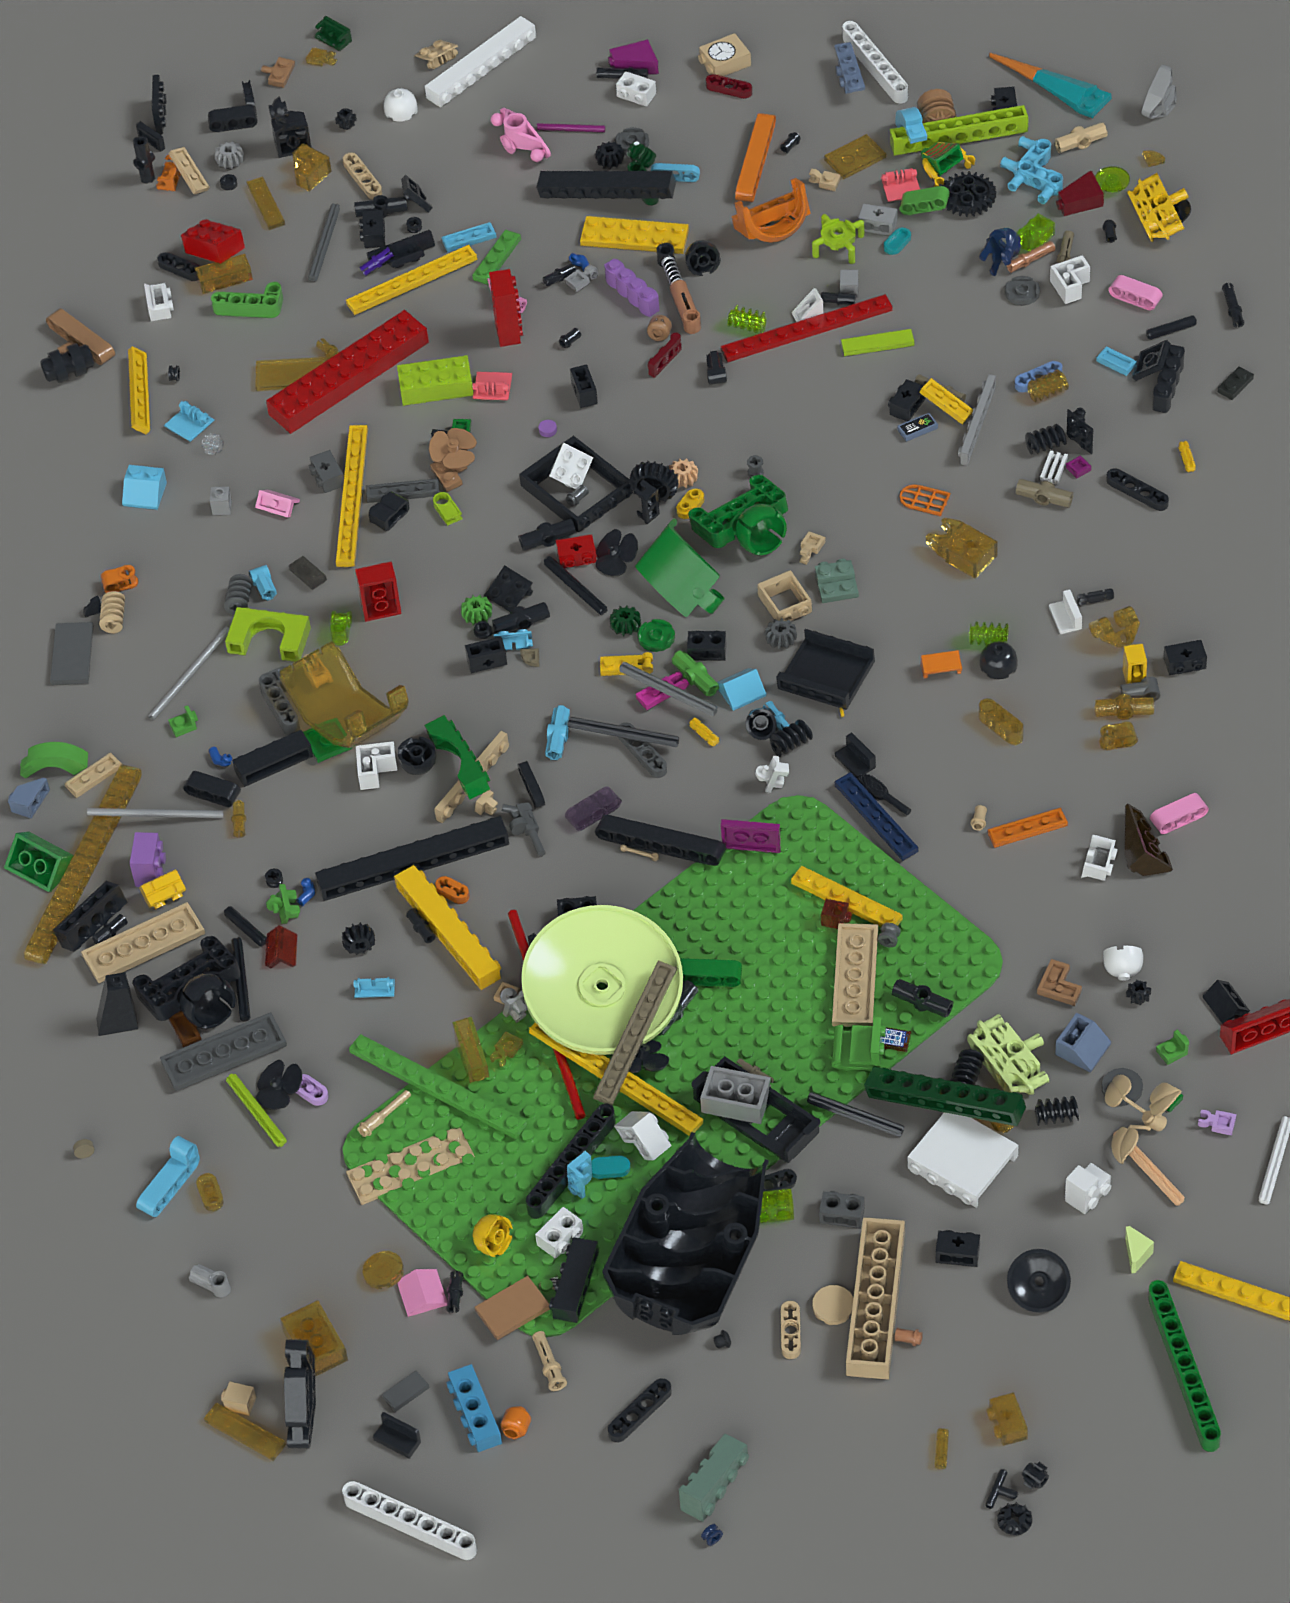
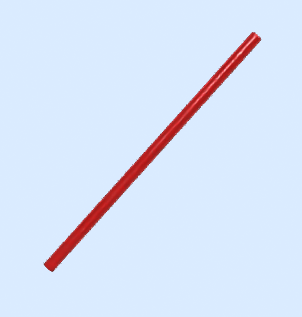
(561, 1059)

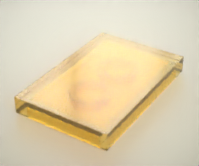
(855, 156)

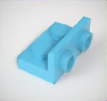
(579, 1174)

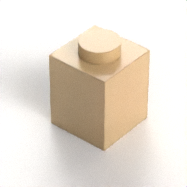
(238, 1398)

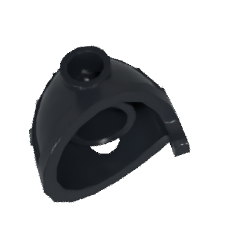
(761, 723)

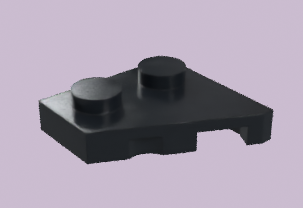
(413, 192)

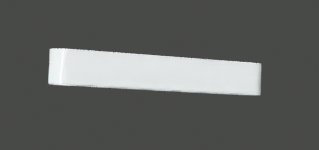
(875, 62)
(414, 1528)

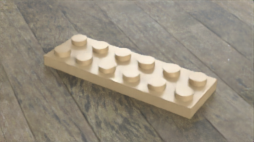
(143, 942)
(855, 975)
(364, 1185)

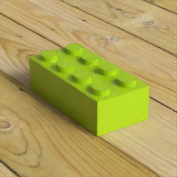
(435, 380)

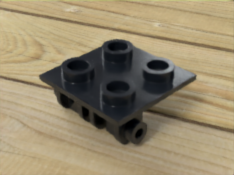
(1079, 430)
(509, 589)

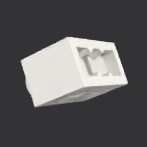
(636, 88)
(556, 1230)

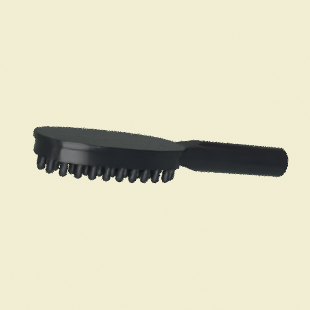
(880, 792)

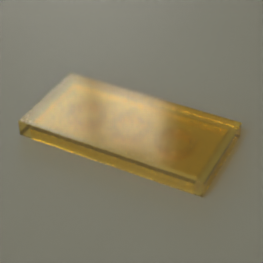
(283, 372)

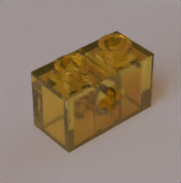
(1007, 1419)

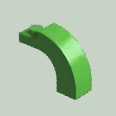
(54, 754)

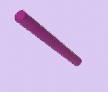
(571, 127)

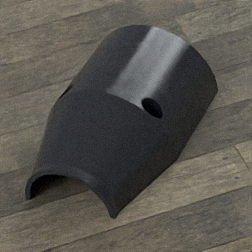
(686, 1241)

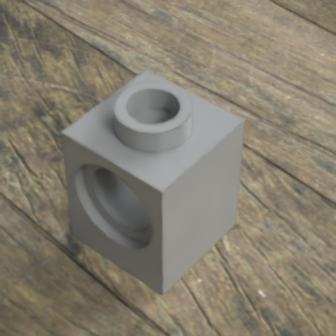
(849, 282)
(220, 500)

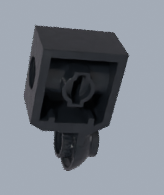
(288, 128)

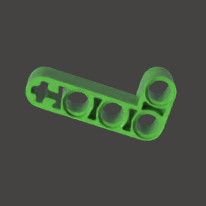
(249, 304)

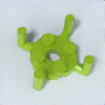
(842, 240)

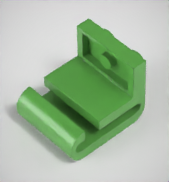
(860, 1047)

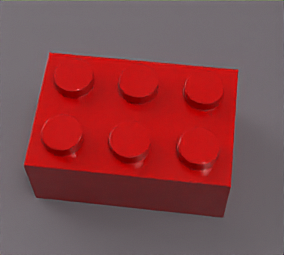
(212, 241)
(378, 591)

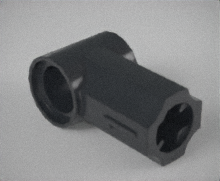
(715, 370)

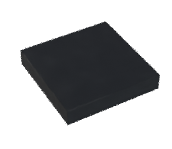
(1151, 360)

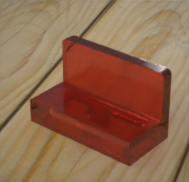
(281, 947)

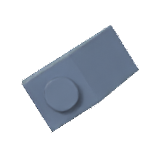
(28, 797)

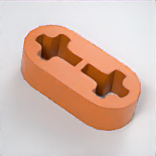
(454, 888)

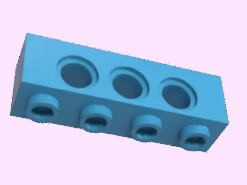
(482, 1437)

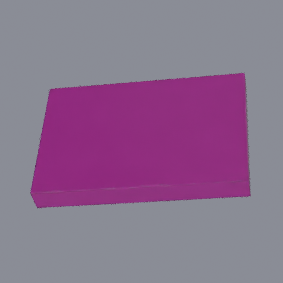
(751, 836)

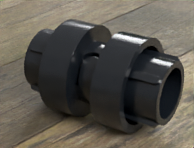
(75, 359)

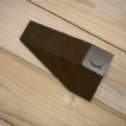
(1142, 847)

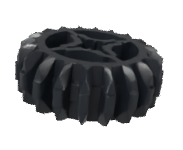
(656, 475)

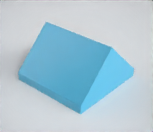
(742, 688)

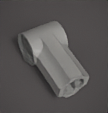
(210, 1280)

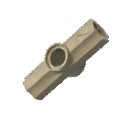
(1044, 493)

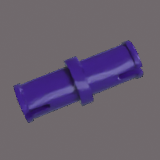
(376, 261)

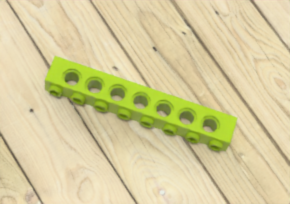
(964, 129)

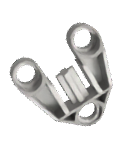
(1161, 94)

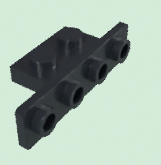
(407, 249)

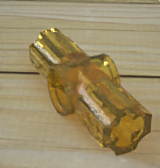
(1124, 707)

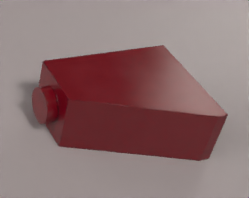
(1080, 195)

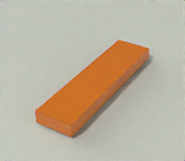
(1027, 827)

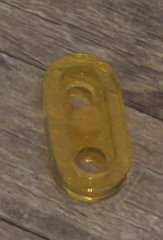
(210, 1193)

